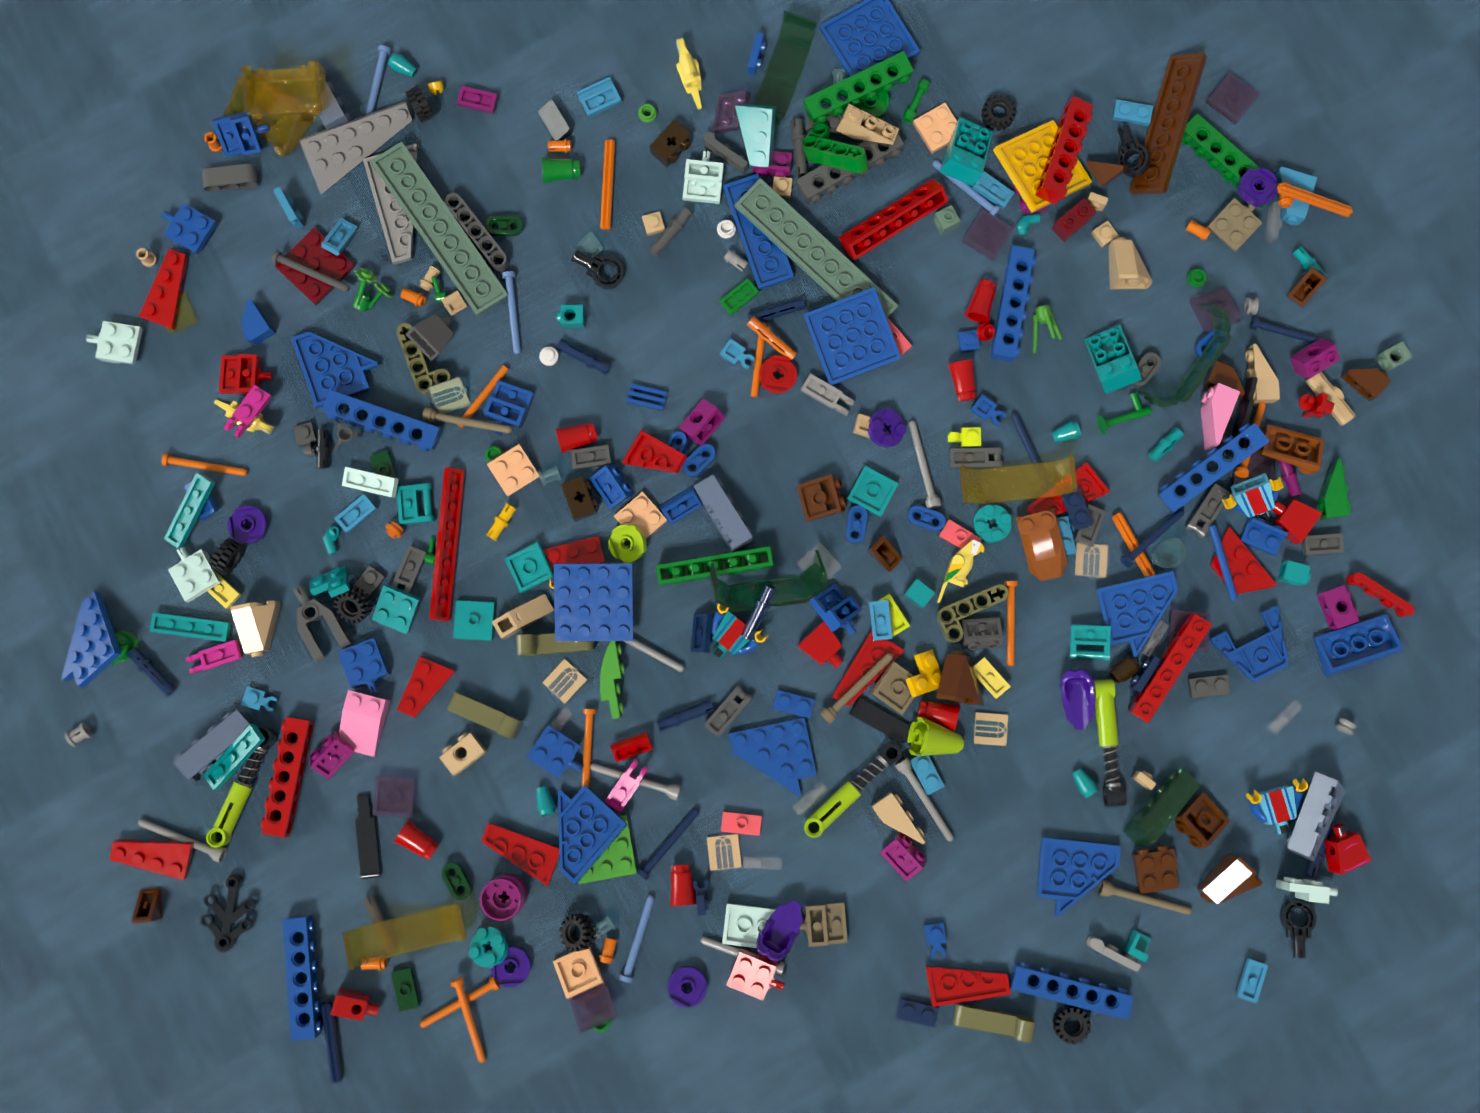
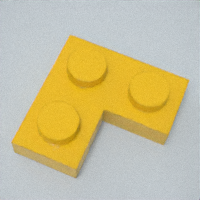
(929, 674)

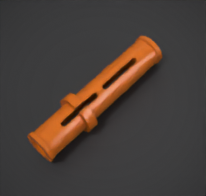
(771, 338)

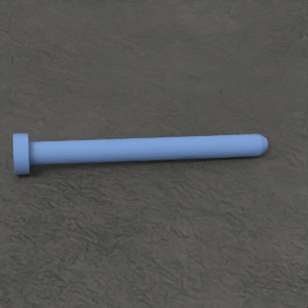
(384, 51)
(971, 192)
(509, 276)
(626, 976)

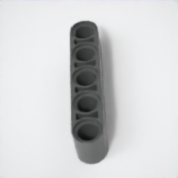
(471, 226)

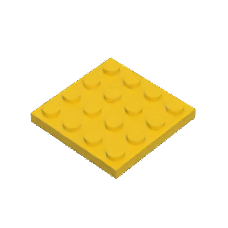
(1025, 161)

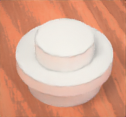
(726, 229)
(548, 356)

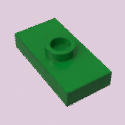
(739, 297)

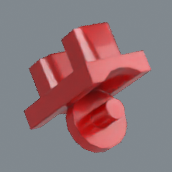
(1315, 405)

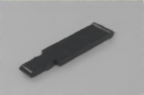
(1244, 410)
(880, 720)
(367, 839)

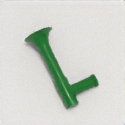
(1104, 424)

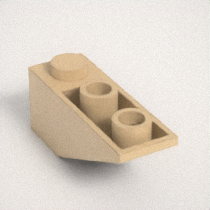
(864, 126)
(1267, 384)
(522, 616)
(893, 815)

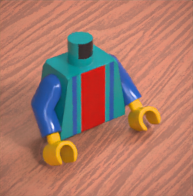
(727, 633)

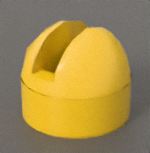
(437, 85)

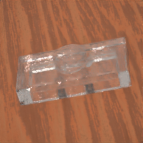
(1274, 223)

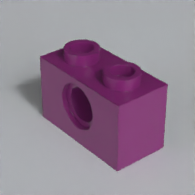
(1315, 358)
(702, 422)
(1328, 602)

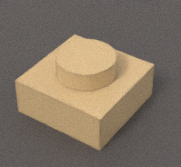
(782, 186)
(1097, 201)
(653, 223)
(1104, 234)
(454, 303)
(861, 425)
(1144, 779)

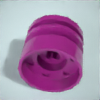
(496, 905)

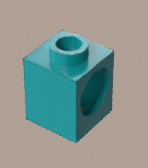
(577, 322)
(1294, 573)

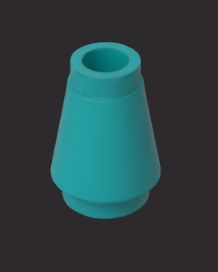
(402, 65)
(1067, 432)
(1085, 783)
(545, 803)

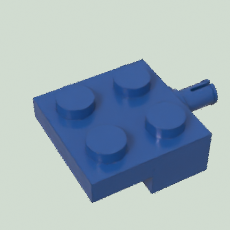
(239, 134)
(189, 228)
(508, 405)
(836, 609)
(364, 664)
(554, 752)

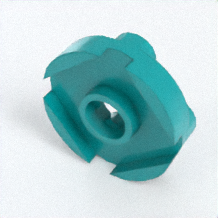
(1001, 518)
(478, 947)

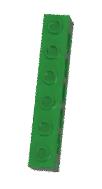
(898, 63)
(1225, 151)
(724, 565)

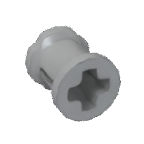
(75, 736)

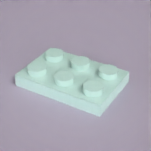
(744, 924)

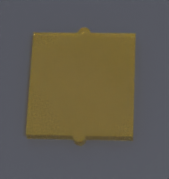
(185, 317)

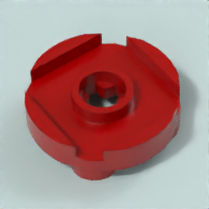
(785, 367)

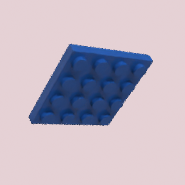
(868, 36)
(852, 336)
(593, 601)

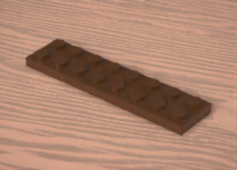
(1169, 122)

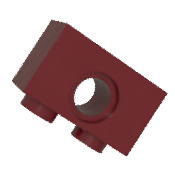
(1074, 220)

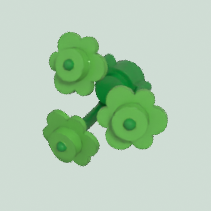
(362, 300)

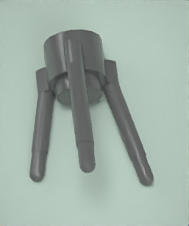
(344, 434)

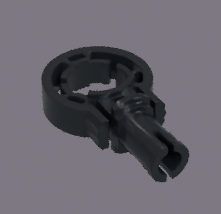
(1130, 149)
(599, 261)
(1292, 929)

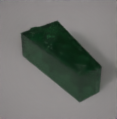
(1162, 808)

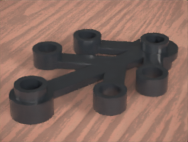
(228, 915)

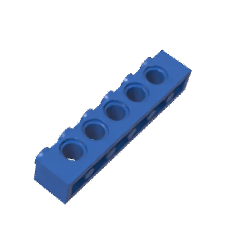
(1025, 258)
(333, 409)
(1255, 439)
(295, 986)
(1118, 1008)

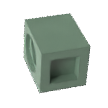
(946, 220)
(1400, 353)

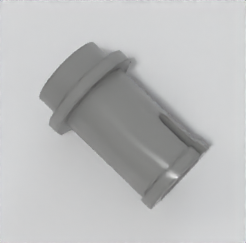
(736, 260)

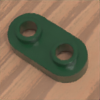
(505, 224)
(455, 881)

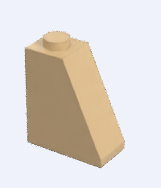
(1126, 266)
(256, 625)

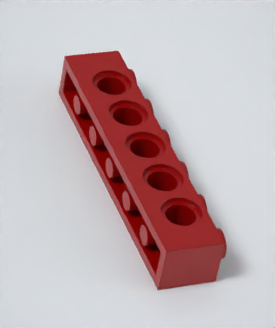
(1064, 150)
(893, 219)
(1170, 668)
(269, 823)

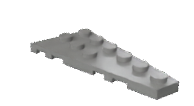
(343, 147)
(394, 221)

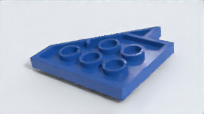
(331, 367)
(1136, 607)
(92, 643)
(777, 751)
(585, 831)
(1072, 869)

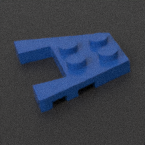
(1261, 655)

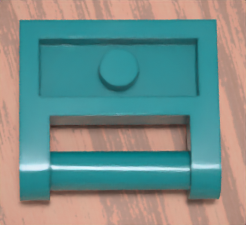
(408, 504)
(1090, 636)

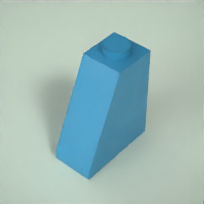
(1297, 212)

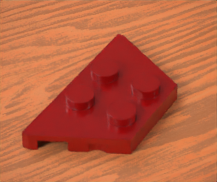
(1244, 568)

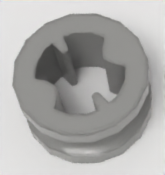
(1251, 306)
(1346, 726)

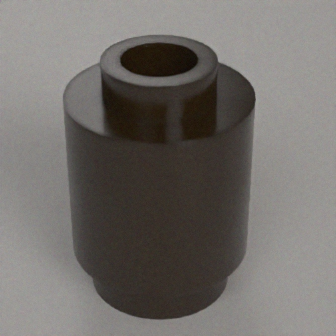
(1124, 669)

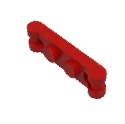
(1385, 596)

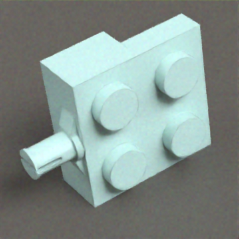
(703, 180)
(117, 342)
(193, 574)
(1307, 889)

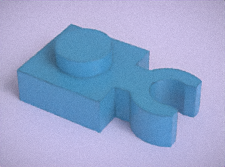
(734, 352)
(257, 699)

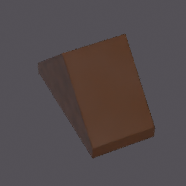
(1105, 172)
(1307, 286)
(885, 554)
(148, 906)

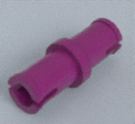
(1290, 479)

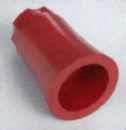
(981, 302)
(963, 379)
(575, 436)
(940, 713)
(416, 840)
(682, 886)

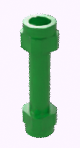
(921, 88)

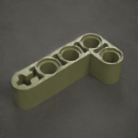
(419, 359)
(973, 607)
(545, 644)
(485, 715)
(995, 1021)

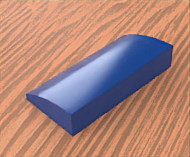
(1357, 645)

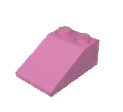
(1216, 412)
(363, 721)

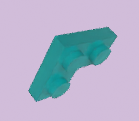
(335, 582)

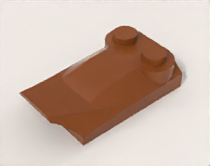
(1293, 448)
(1043, 544)

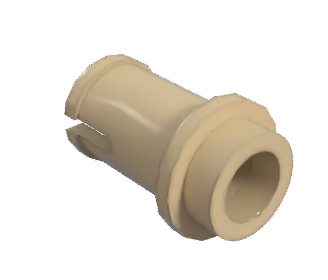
(147, 258)
(427, 282)

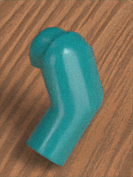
(1025, 221)
(329, 539)

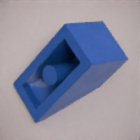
(255, 324)

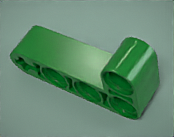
(823, 150)

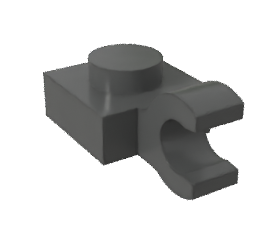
(305, 436)

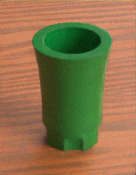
(559, 169)

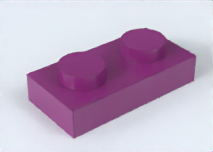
(477, 99)

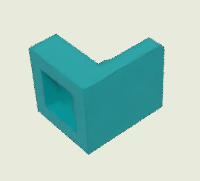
(919, 594)
(1137, 945)

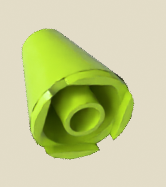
(933, 739)

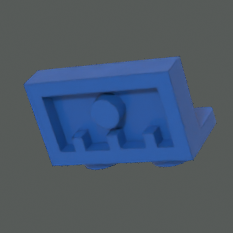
(612, 485)
(1263, 536)

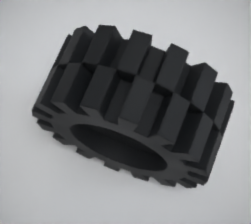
(1002, 102)
(419, 104)
(227, 556)
(347, 610)
(569, 935)
(1084, 1025)

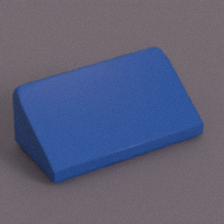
(680, 505)

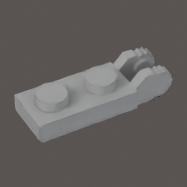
(826, 394)
(1112, 952)

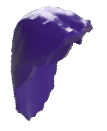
(1078, 697)
(780, 931)

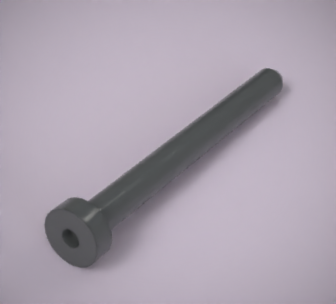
(278, 258)

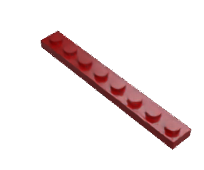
(446, 544)

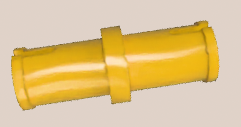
(501, 522)

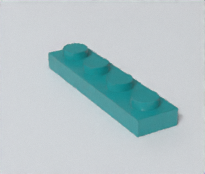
(189, 510)
(190, 627)
(234, 757)

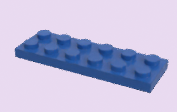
(765, 259)

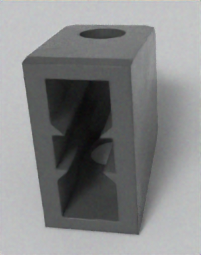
(431, 335)

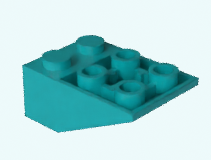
(966, 152)
(1113, 359)

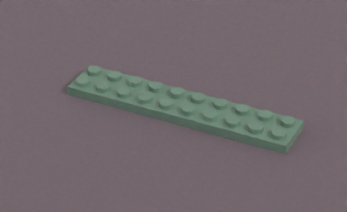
(439, 228)
(806, 245)

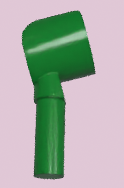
(438, 295)
(429, 557)

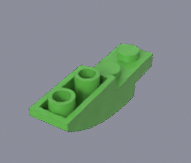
(611, 671)

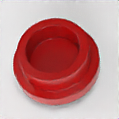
(985, 331)

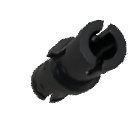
(322, 449)

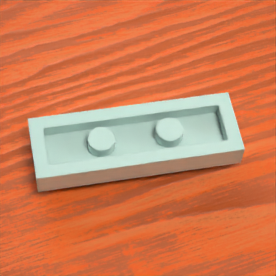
(370, 482)

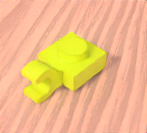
(968, 437)

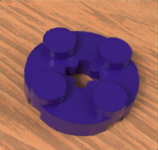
(1251, 194)
(896, 428)
(256, 531)
(519, 974)
(698, 983)

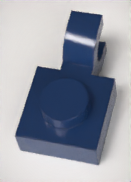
(702, 903)

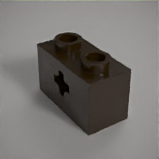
(672, 134)
(572, 490)

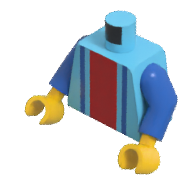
(1254, 496)
(1277, 804)

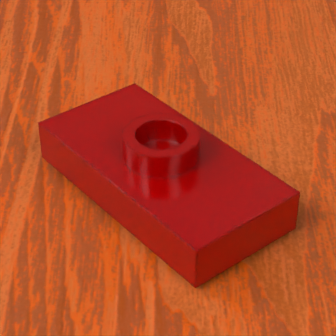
(631, 747)

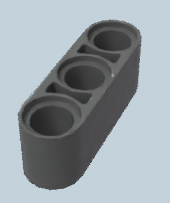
(229, 177)

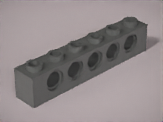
(822, 174)

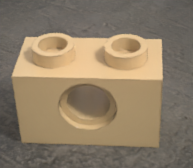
(474, 751)

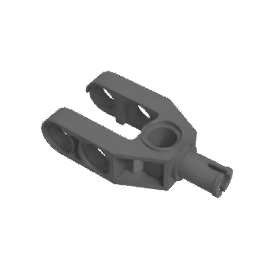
(304, 622)

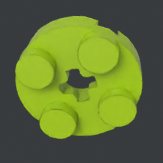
(637, 540)

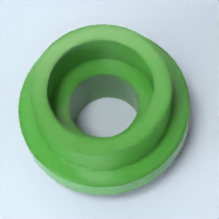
(647, 108)

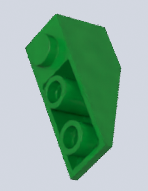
(1333, 496)

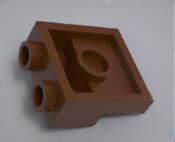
(822, 497)
(1201, 821)
(1155, 869)

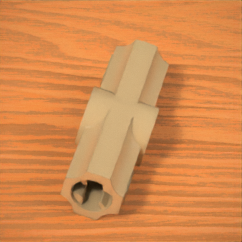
(1341, 410)

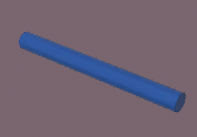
(1223, 563)

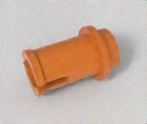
(213, 142)
(560, 145)
(1285, 201)
(1198, 230)
(417, 299)
(608, 950)
(380, 965)

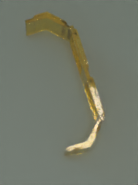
(1018, 482)
(403, 935)

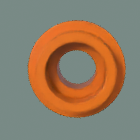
(394, 530)

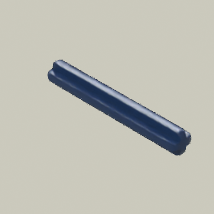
(331, 1043)

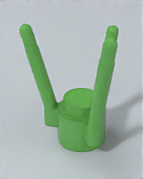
(1044, 316)

